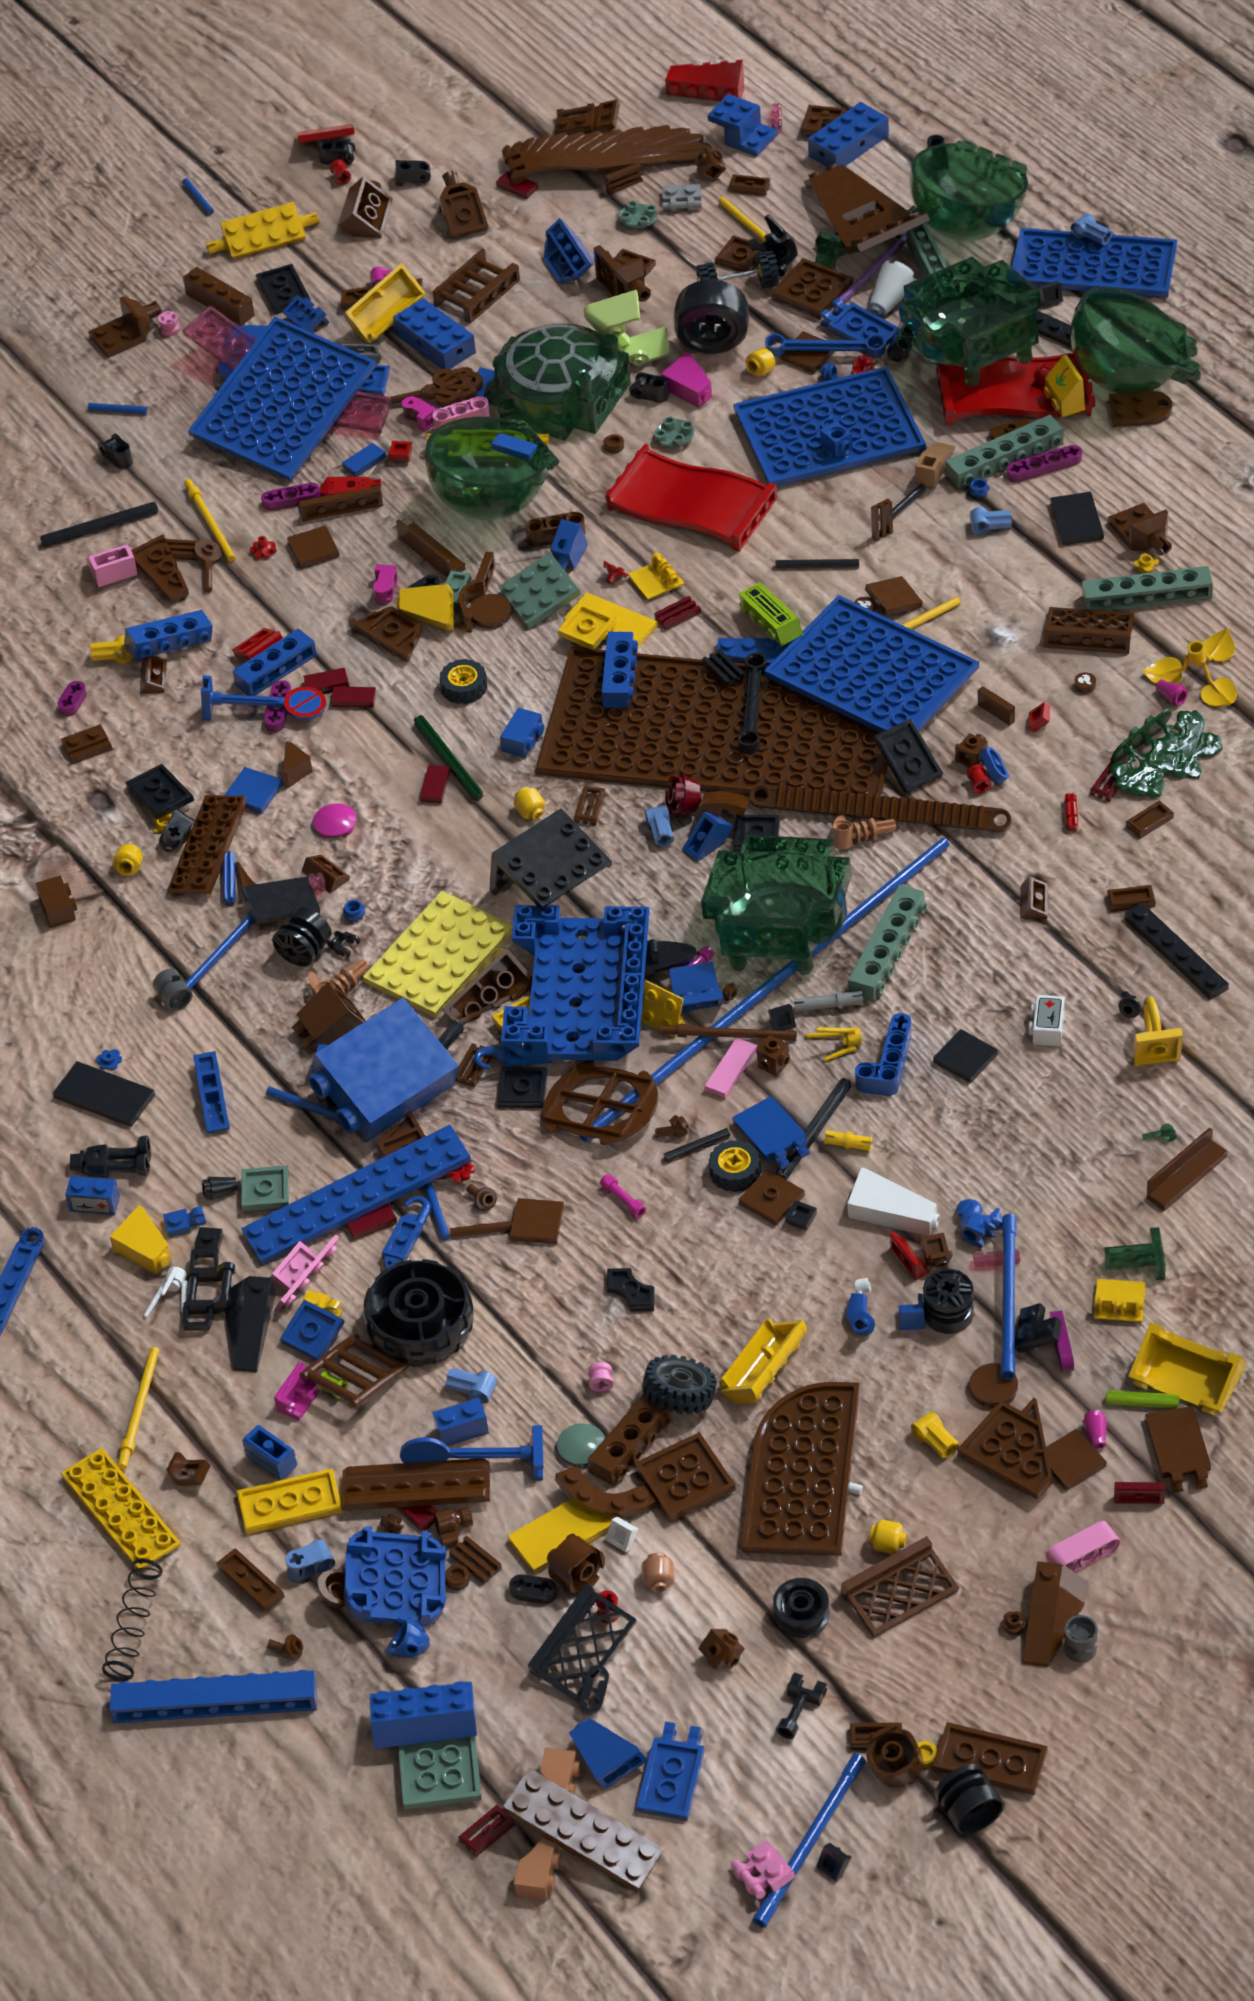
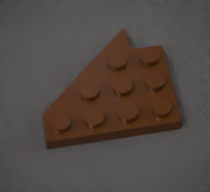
(1011, 1448)

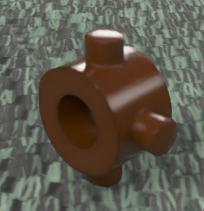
(730, 991)

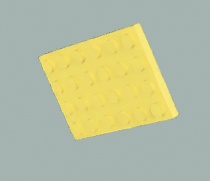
(438, 953)

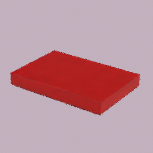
(325, 133)

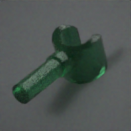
(1166, 1130)

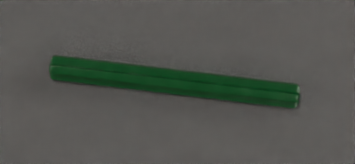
(448, 757)

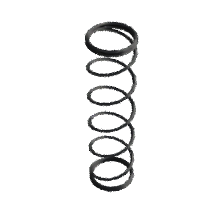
(119, 1663)

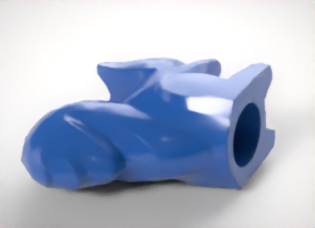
(975, 1224)

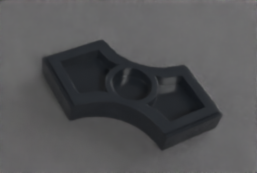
(638, 1295)

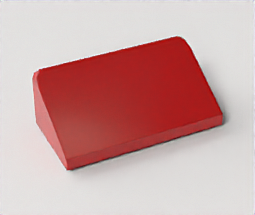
(908, 1256)

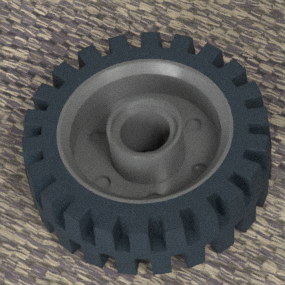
(679, 1384)

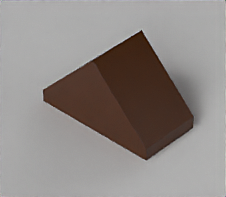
(296, 764)

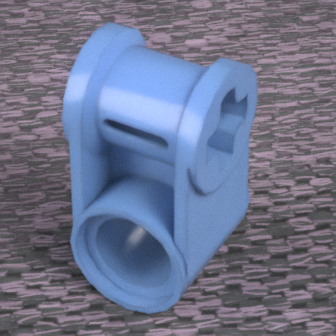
(310, 1560)

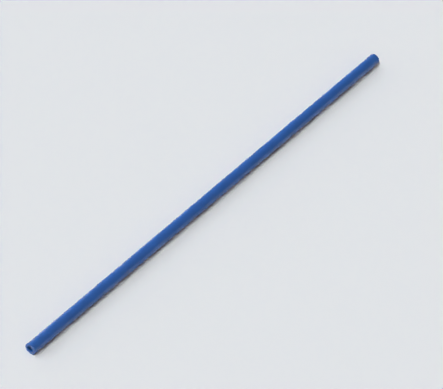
(779, 977)

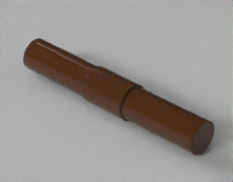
(480, 1229)

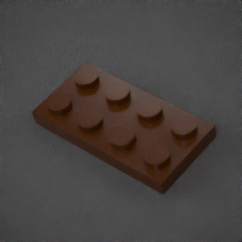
(1004, 1759)

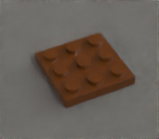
(811, 287)
(685, 1476)

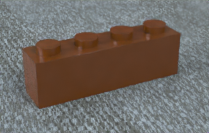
(219, 295)

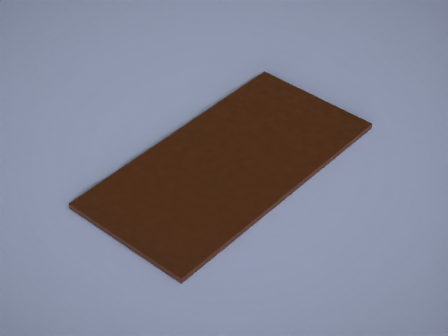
(691, 726)

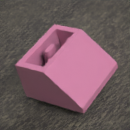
(112, 565)

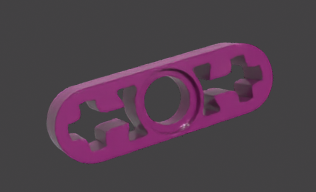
(276, 494)
(280, 713)
(1063, 1346)

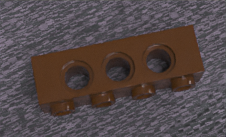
(633, 1425)

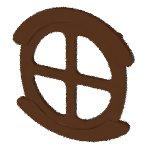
(561, 1091)

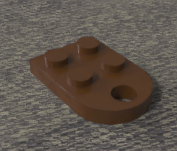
(1139, 408)

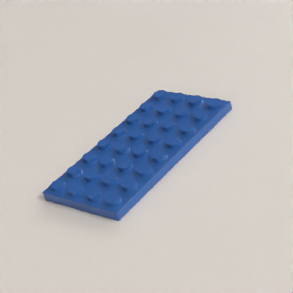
(1081, 264)

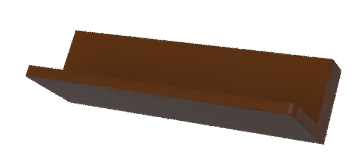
(341, 503)
(429, 548)
(1185, 1170)

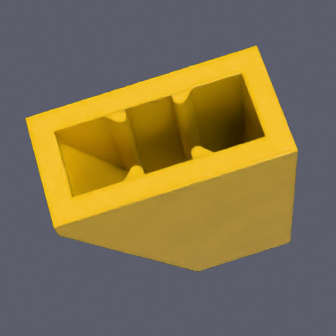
(429, 605)
(141, 1242)

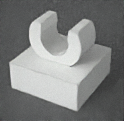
(621, 1534)

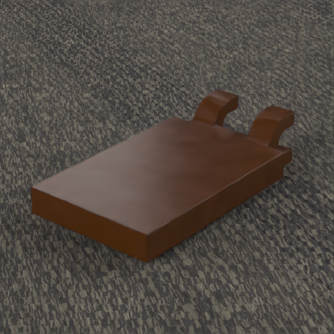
(1179, 1446)

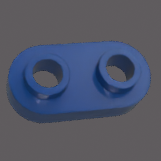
(996, 769)

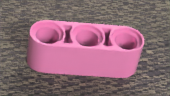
(469, 408)
(1084, 1547)

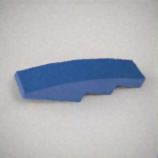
(211, 1092)

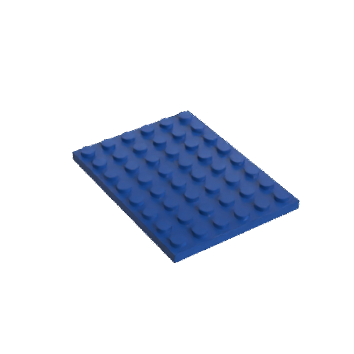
(282, 398)
(787, 426)
(871, 667)

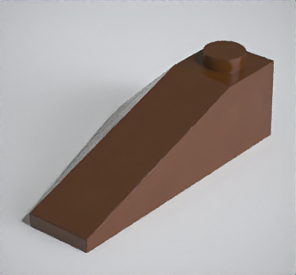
(492, 984)

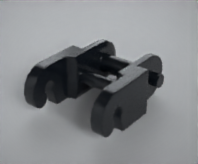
(344, 937)

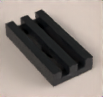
(727, 666)

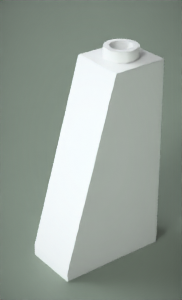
(891, 1205)

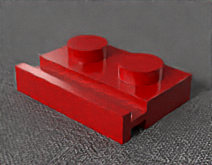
(257, 643)

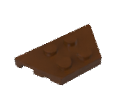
(390, 630)
(401, 1136)

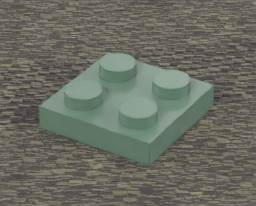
(265, 1188)

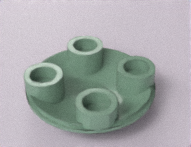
(638, 215)
(674, 432)
(578, 1443)

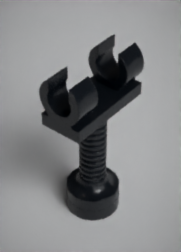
(787, 1726)

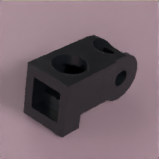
(411, 172)

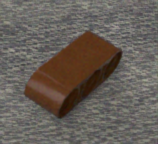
(543, 530)

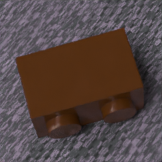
(55, 901)

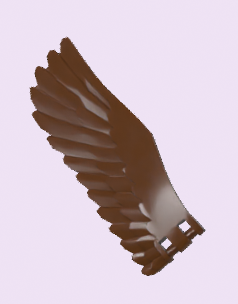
(602, 151)

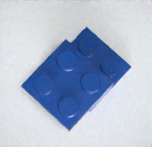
(742, 125)

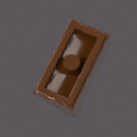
(153, 675)
(333, 876)
(1034, 899)

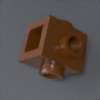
(710, 164)
(772, 1055)
(721, 1649)

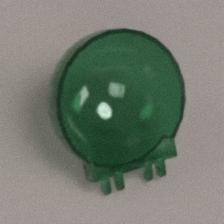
(1130, 342)

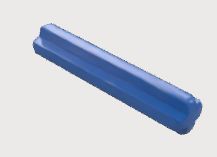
(229, 886)

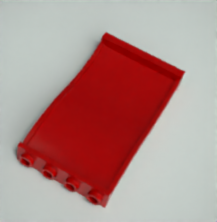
(1003, 389)
(691, 497)

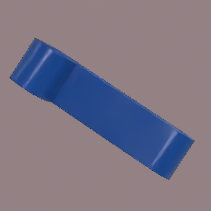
(886, 1076)

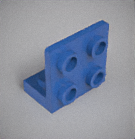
(697, 986)

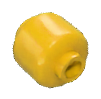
(760, 362)
(529, 803)
(127, 859)
(887, 1537)

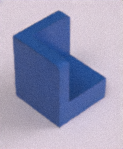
(912, 1316)

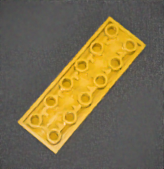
(120, 1508)

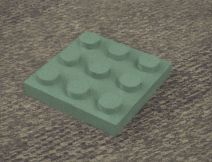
(539, 590)
(439, 1773)

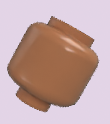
(657, 1572)

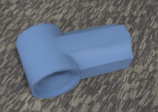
(1087, 226)
(982, 520)
(659, 823)
(475, 1385)

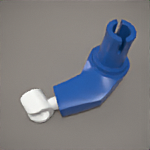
(857, 1312)

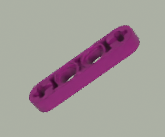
(1017, 473)

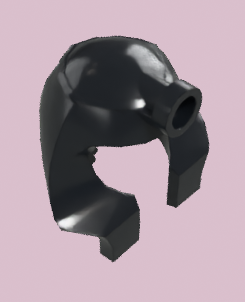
(779, 242)

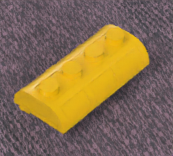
(376, 309)
(761, 1360)

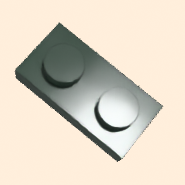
(457, 581)

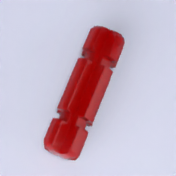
(1071, 811)

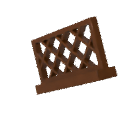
(1093, 638)
(889, 1568)

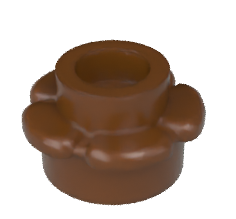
(1014, 1628)

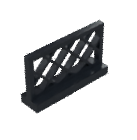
(563, 1631)

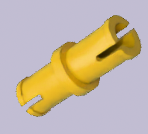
(848, 1140)

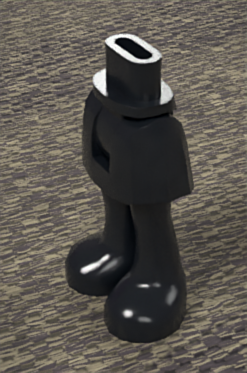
(97, 1159)

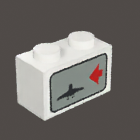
(1048, 1020)

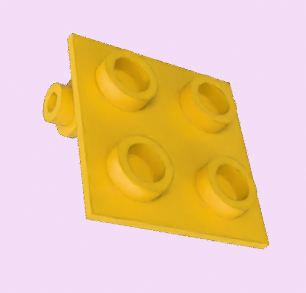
(656, 577)
(660, 1007)
(1119, 1300)

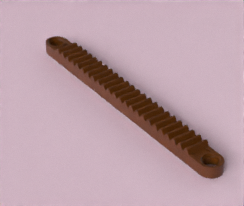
(881, 807)

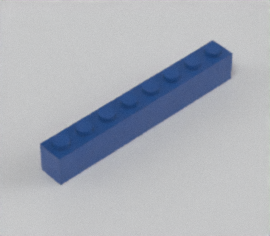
(213, 1696)

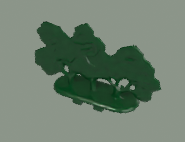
(1170, 753)

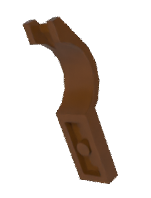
(475, 589)

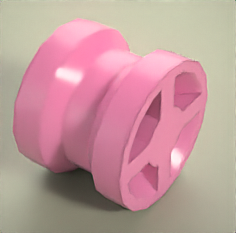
(168, 323)
(600, 1377)

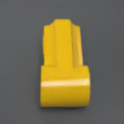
(111, 650)
(931, 1430)

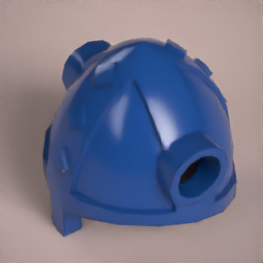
(409, 1640)

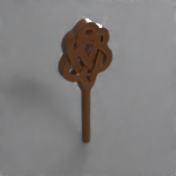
(448, 387)

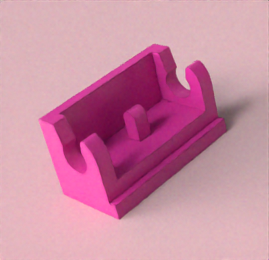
(296, 1394)

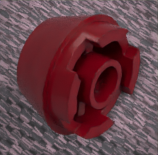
(683, 795)

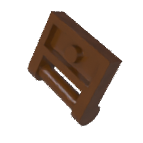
(582, 123)

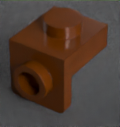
(935, 1250)
(186, 1471)

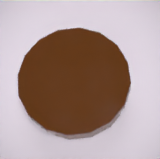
(490, 610)
(990, 1388)

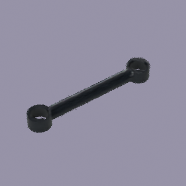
(752, 703)

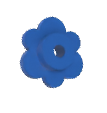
(109, 1059)

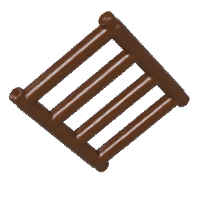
(368, 1388)

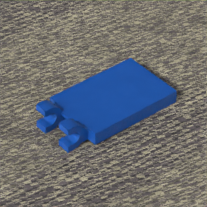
(856, 323)
(771, 1131)
(671, 1774)

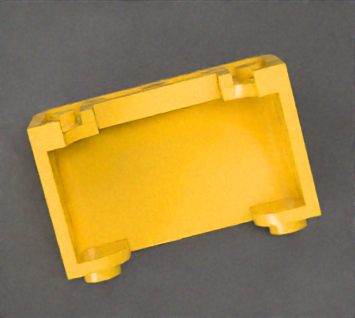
(1186, 1370)

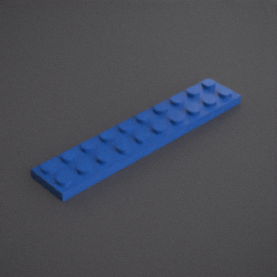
(356, 1194)

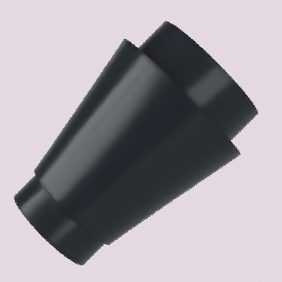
(218, 1186)

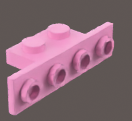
(297, 1266)

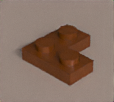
(817, 116)

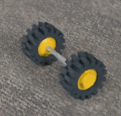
(766, 270)

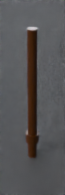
(683, 1030)

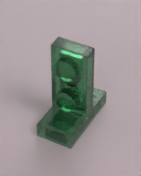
(829, 249)
(1138, 1255)

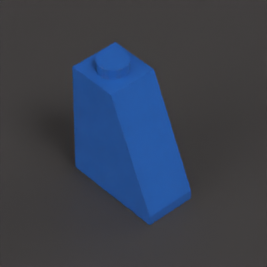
(606, 1752)

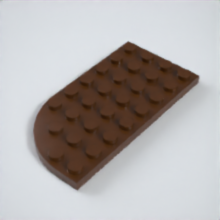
(802, 1472)

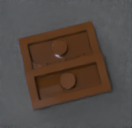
(718, 800)

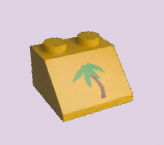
(1065, 388)

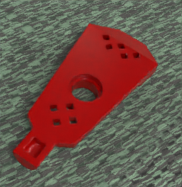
(338, 485)

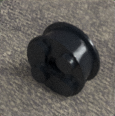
(801, 1621)

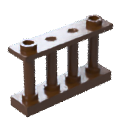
(482, 299)

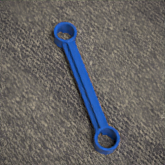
(826, 345)

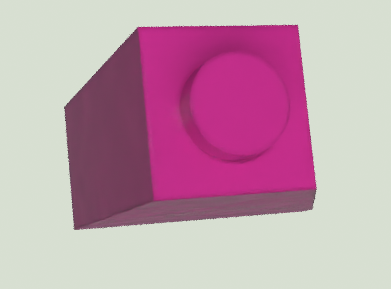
(688, 381)

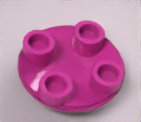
(334, 820)

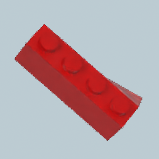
(706, 80)

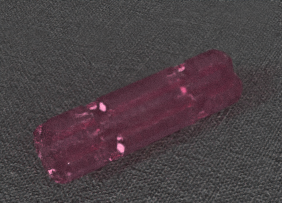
(777, 116)
(992, 1258)

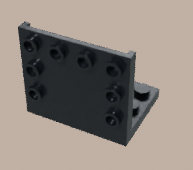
(547, 860)

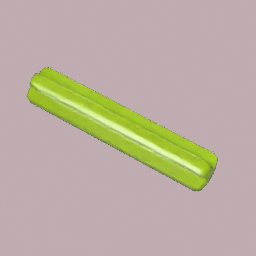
(1142, 1399)

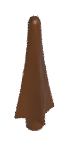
(245, 879)

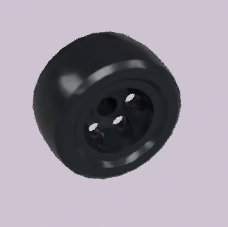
(711, 304)

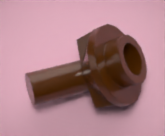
(678, 1127)
(484, 1198)
(391, 1524)
(290, 1649)

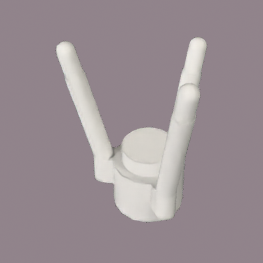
(173, 1282)

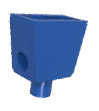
(569, 544)

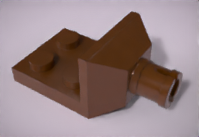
(461, 207)
(620, 278)
(126, 330)
(1142, 528)

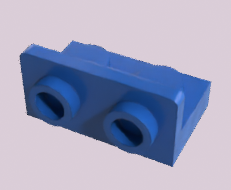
(304, 314)

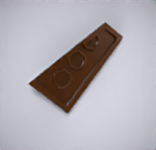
(160, 567)

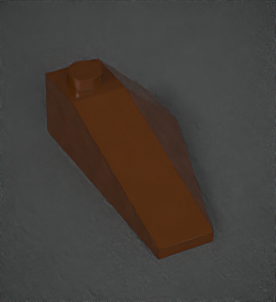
(1055, 1599)

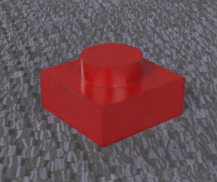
(400, 451)
(1039, 717)

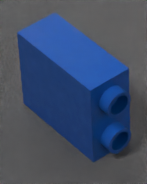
(382, 1070)

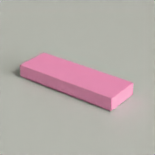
(730, 1068)

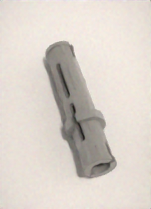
(828, 1001)

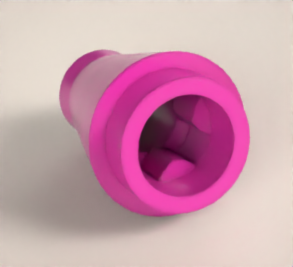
(1172, 692)
(1095, 1426)

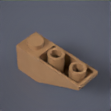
(932, 464)

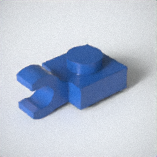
(180, 1222)

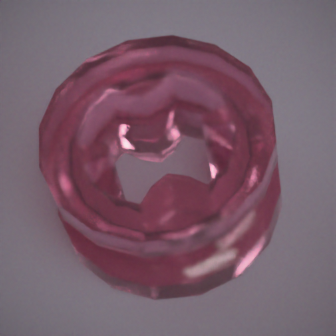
(317, 882)

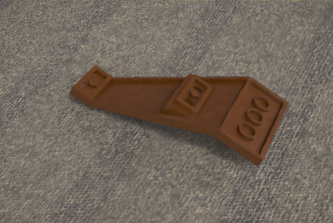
(859, 210)

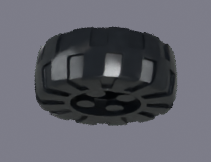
(418, 1312)

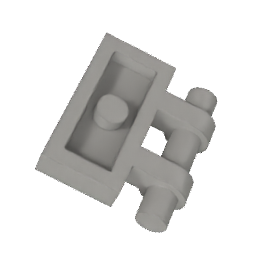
(681, 197)

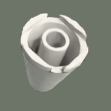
(889, 287)

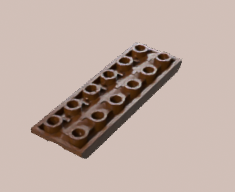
(207, 844)
(415, 1484)

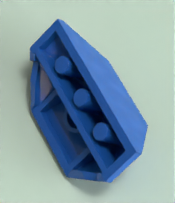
(565, 253)

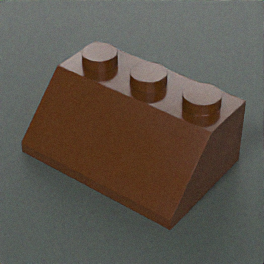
(365, 210)

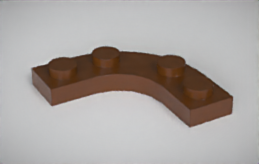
(611, 1505)

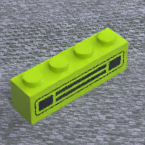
(770, 614)

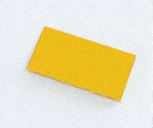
(626, 619)
(289, 1501)
(551, 1529)

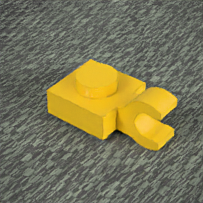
(323, 1301)

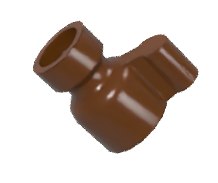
(447, 1524)

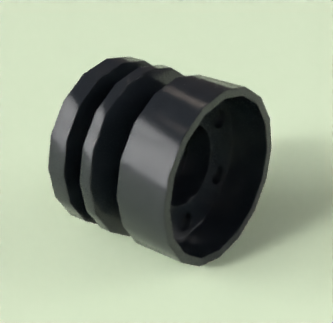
(301, 936)
(948, 1301)
(969, 1799)

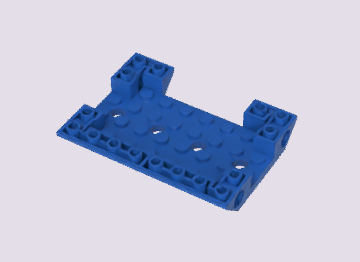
(606, 989)

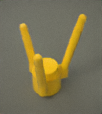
(849, 1036)

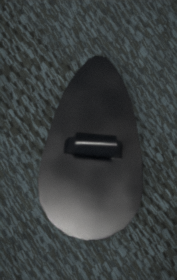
(666, 954)

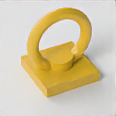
(1156, 1044)

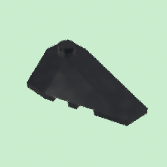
(249, 1320)

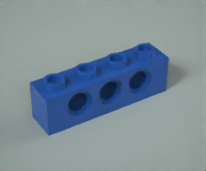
(168, 634)
(274, 663)
(618, 669)

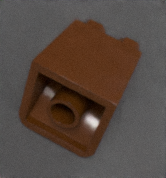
(327, 1018)

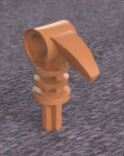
(845, 833)
(347, 978)

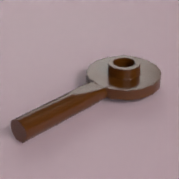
(209, 553)

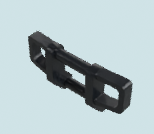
(206, 1274)

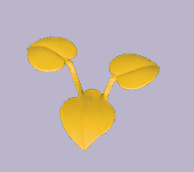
(1216, 648)

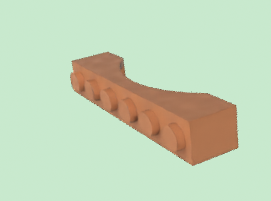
(536, 1869)

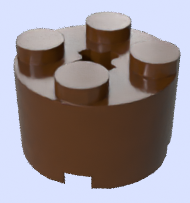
(575, 1563)
(896, 1770)

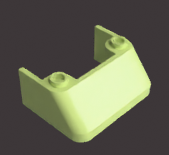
(609, 318)

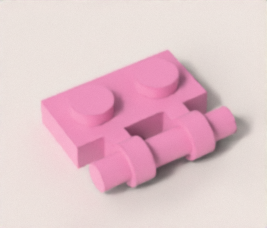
(768, 1864)

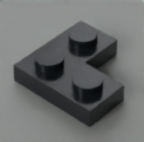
(1034, 1330)

